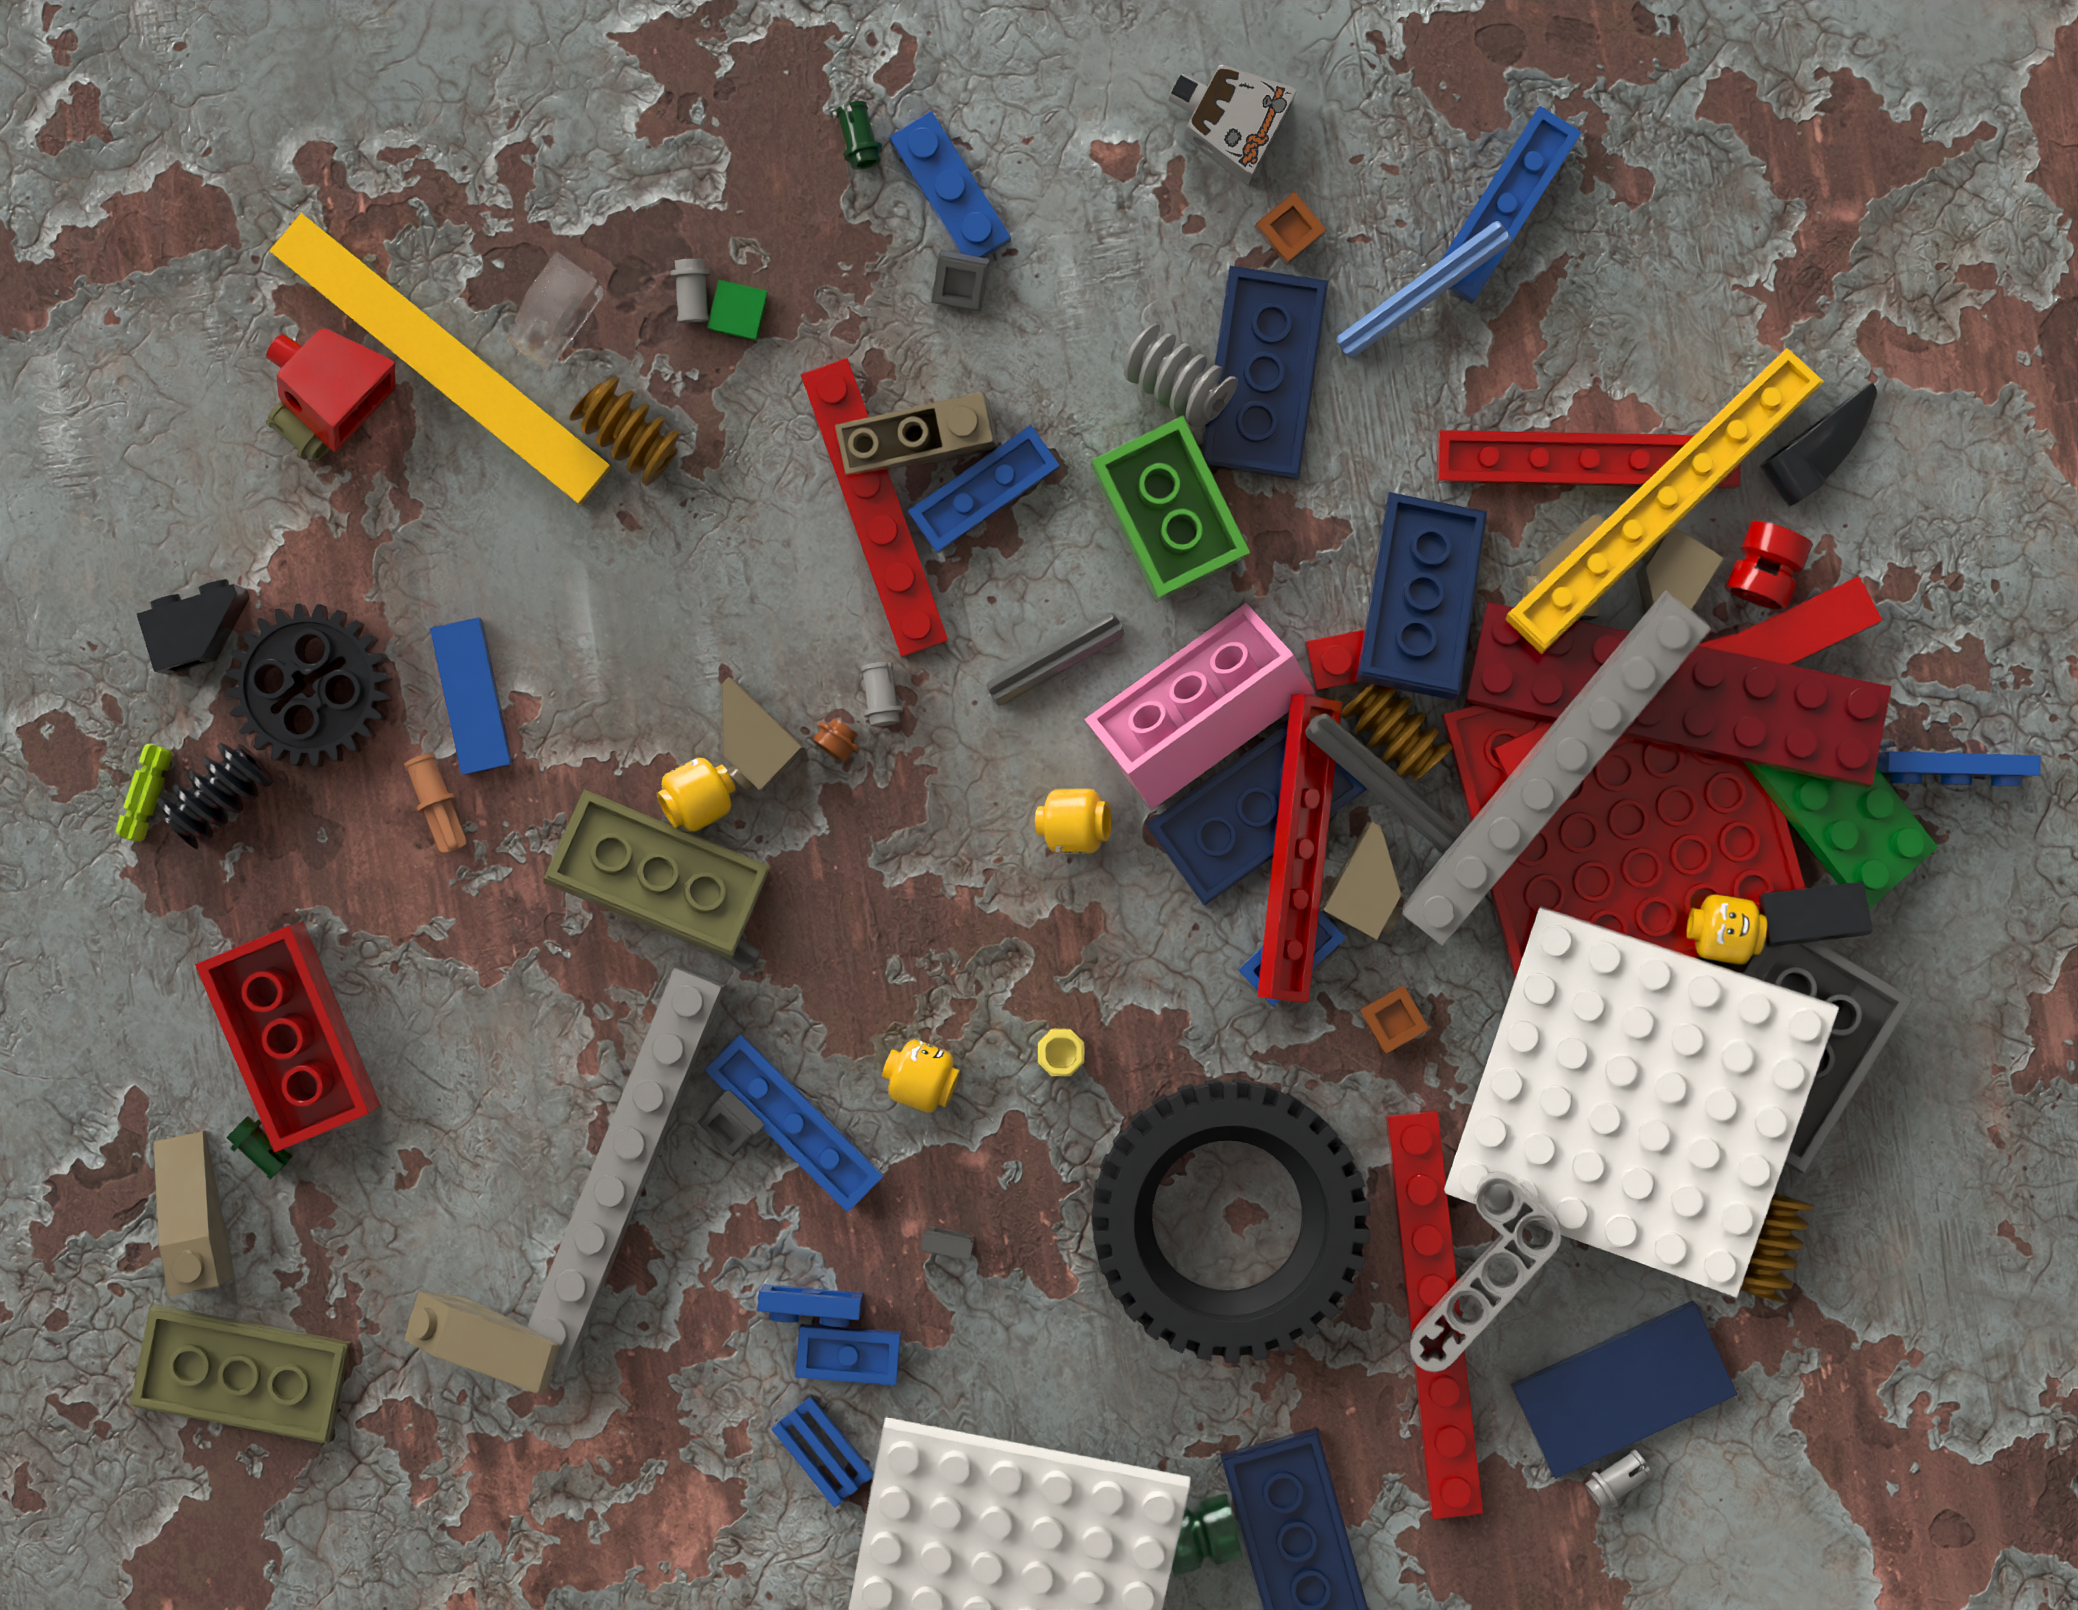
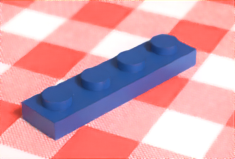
(1515, 190)
(795, 1123)

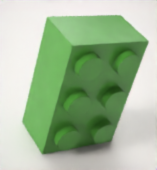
(1169, 509)

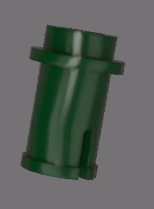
(858, 135)
(256, 1146)

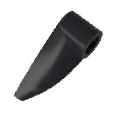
(1820, 449)

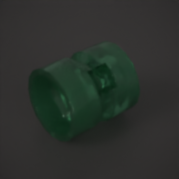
(1206, 1534)

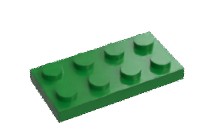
(1851, 828)

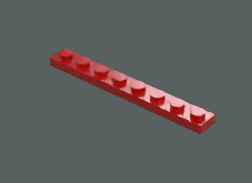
(1428, 1276)

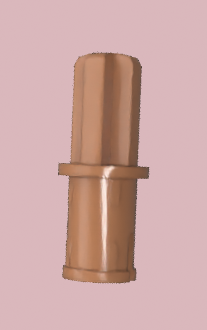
(436, 803)

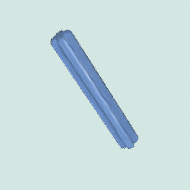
(1424, 289)

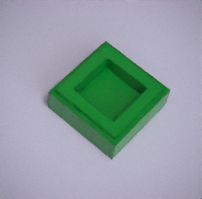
(737, 310)

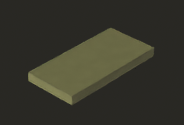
(656, 874)
(240, 1373)

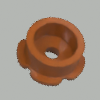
(836, 739)

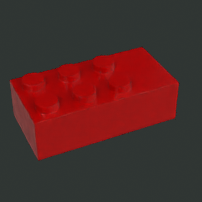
(288, 1036)

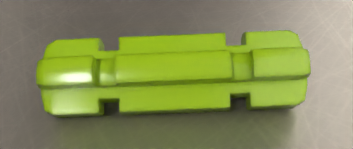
(143, 792)

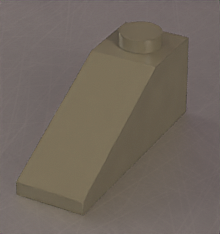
(190, 1216)
(481, 1340)

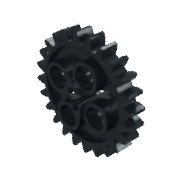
(284, 647)

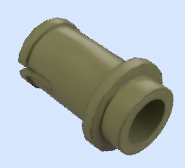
(296, 433)

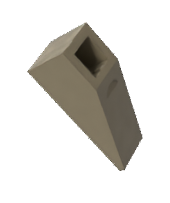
(918, 435)

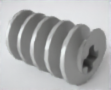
(1175, 379)

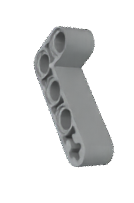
(1477, 1280)

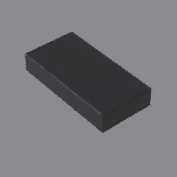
(1816, 914)

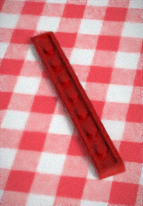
(1780, 639)

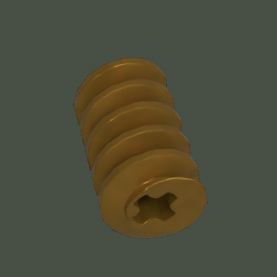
(627, 430)
(1396, 730)
(1770, 1255)

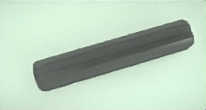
(1055, 659)

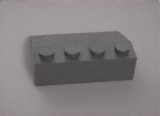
(1861, 1028)

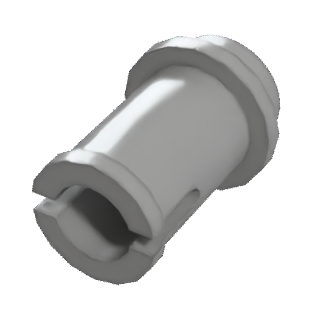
(691, 290)
(880, 694)
(1618, 1480)

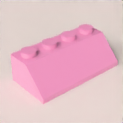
(1199, 705)

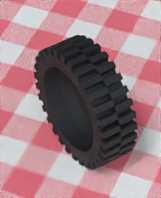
(1250, 1317)

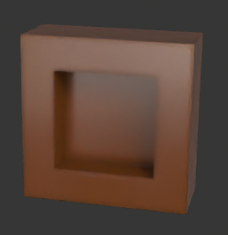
(1290, 228)
(1393, 1019)

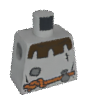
(1233, 117)

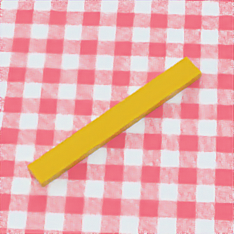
(440, 359)
(1663, 501)

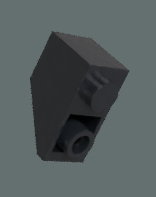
(191, 629)

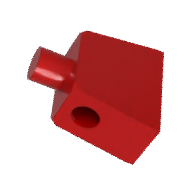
(331, 383)

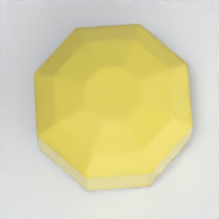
(1060, 1052)

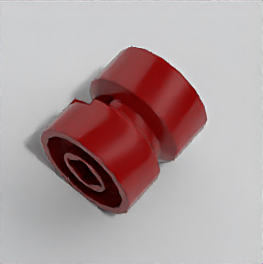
(1775, 549)

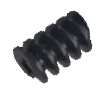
(213, 793)

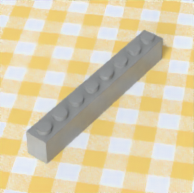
(1555, 767)
(625, 1159)

